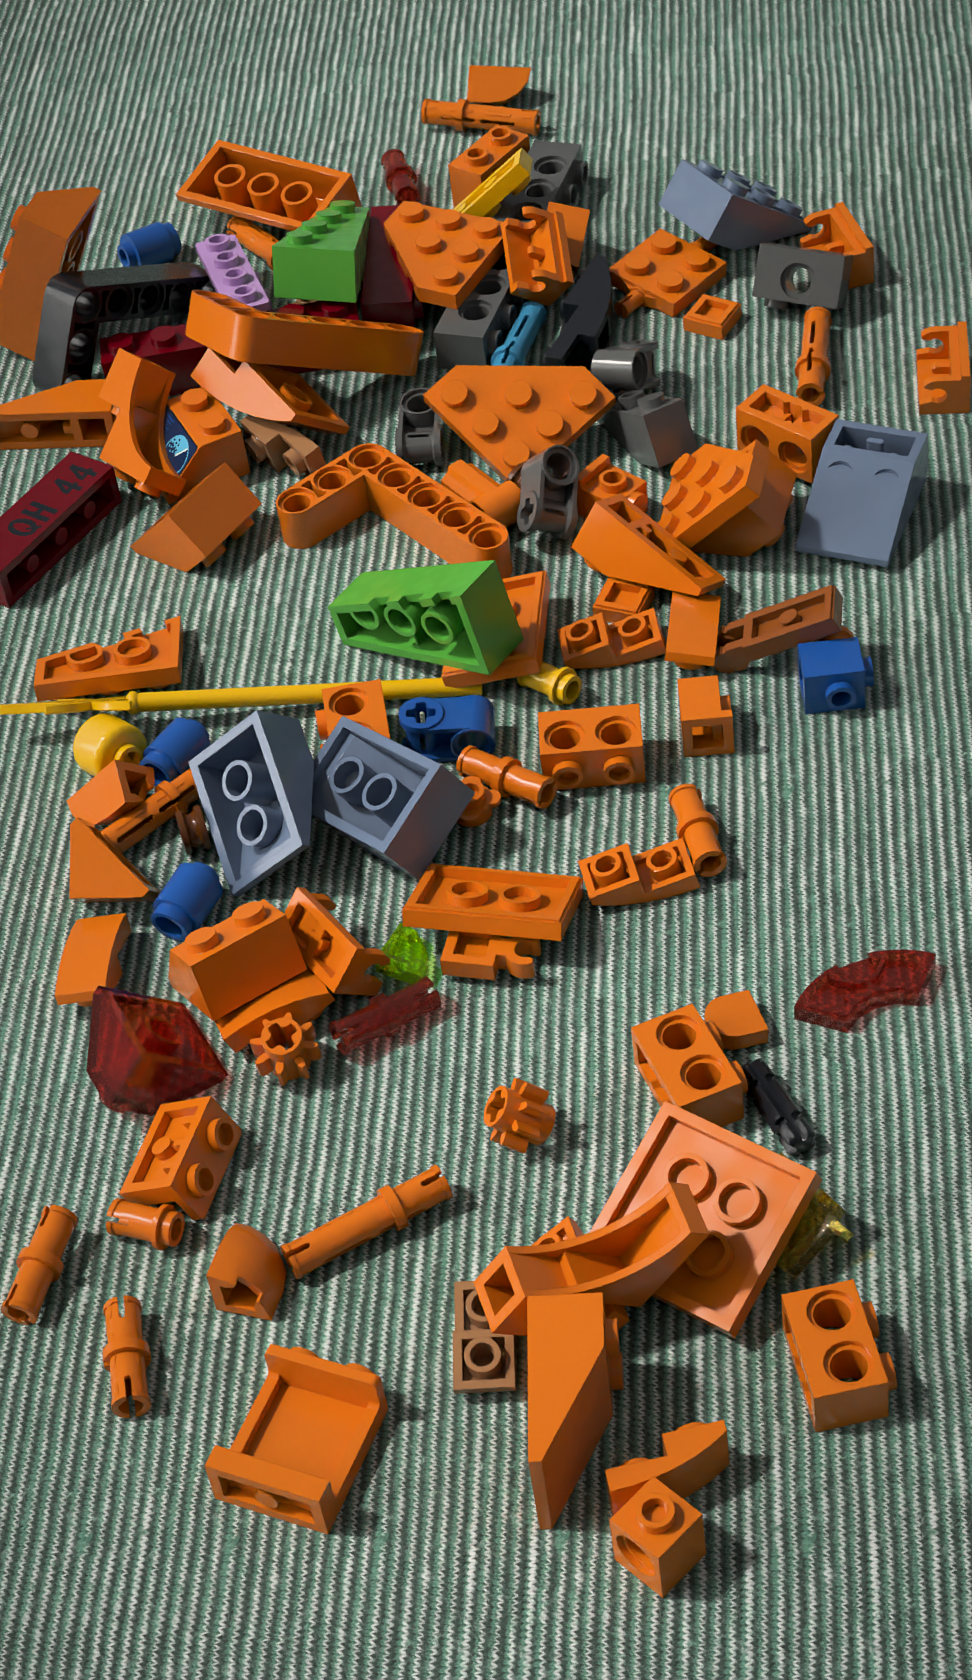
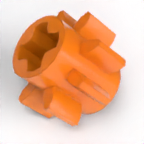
(271, 1050)
(519, 1115)

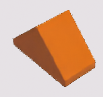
(102, 871)

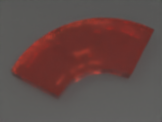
(849, 992)

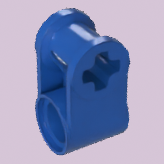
(448, 725)

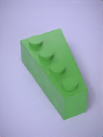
(431, 615)

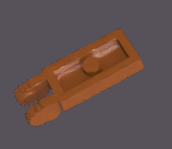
(778, 628)

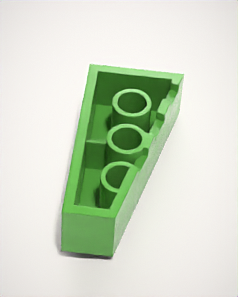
(323, 255)

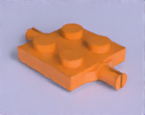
(665, 274)

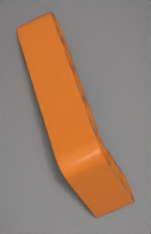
(300, 339)
(400, 494)

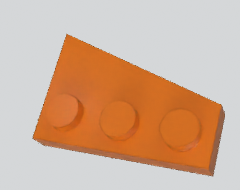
(130, 664)

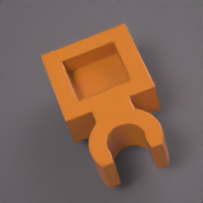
(483, 954)

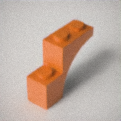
(137, 436)
(621, 1260)

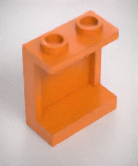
(301, 1439)

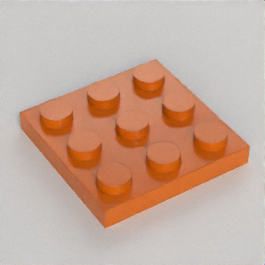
(745, 1198)

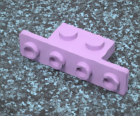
(232, 272)

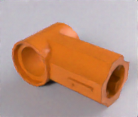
(483, 492)

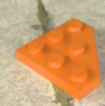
(443, 250)
(518, 410)
(709, 491)

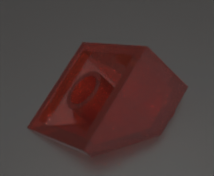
(147, 1052)

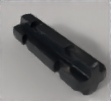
(778, 1108)

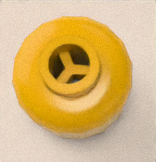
(106, 739)

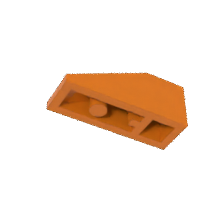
(57, 418)
(635, 548)

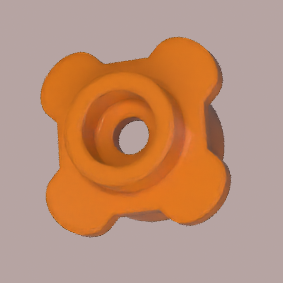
(480, 806)

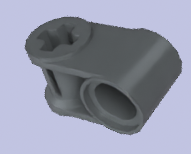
(626, 365)
(419, 431)
(549, 501)

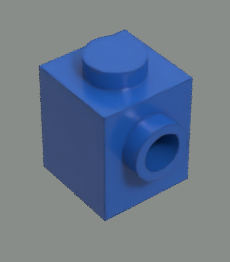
(833, 675)

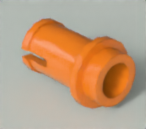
(157, 1225)

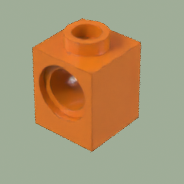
(658, 1536)

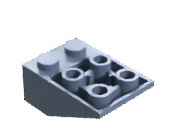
(728, 208)
(863, 492)

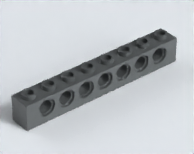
(490, 310)

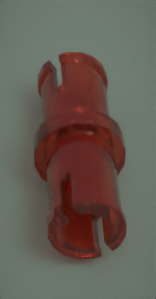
(400, 177)
(384, 1015)

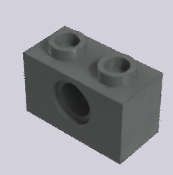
(778, 264)

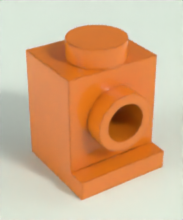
(605, 480)
(705, 717)

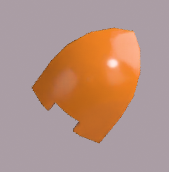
(495, 84)
(575, 225)
(112, 792)
(247, 1273)

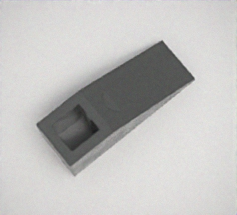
(650, 426)

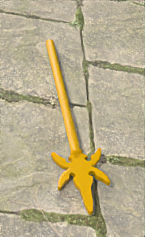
(234, 697)

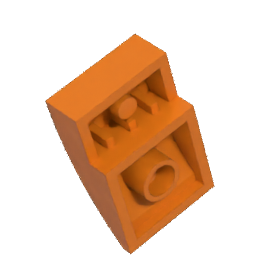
(266, 393)

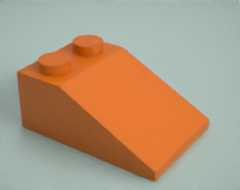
(570, 1393)

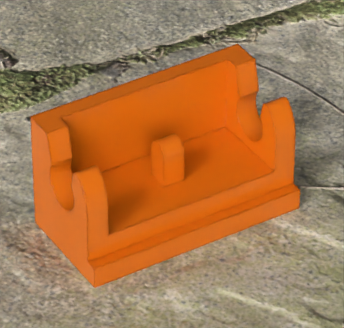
(845, 236)
(537, 255)
(944, 371)
(330, 948)

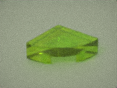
(407, 956)

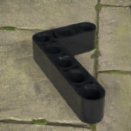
(83, 299)

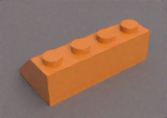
(265, 186)
(46, 241)

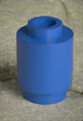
(149, 245)
(175, 748)
(186, 900)

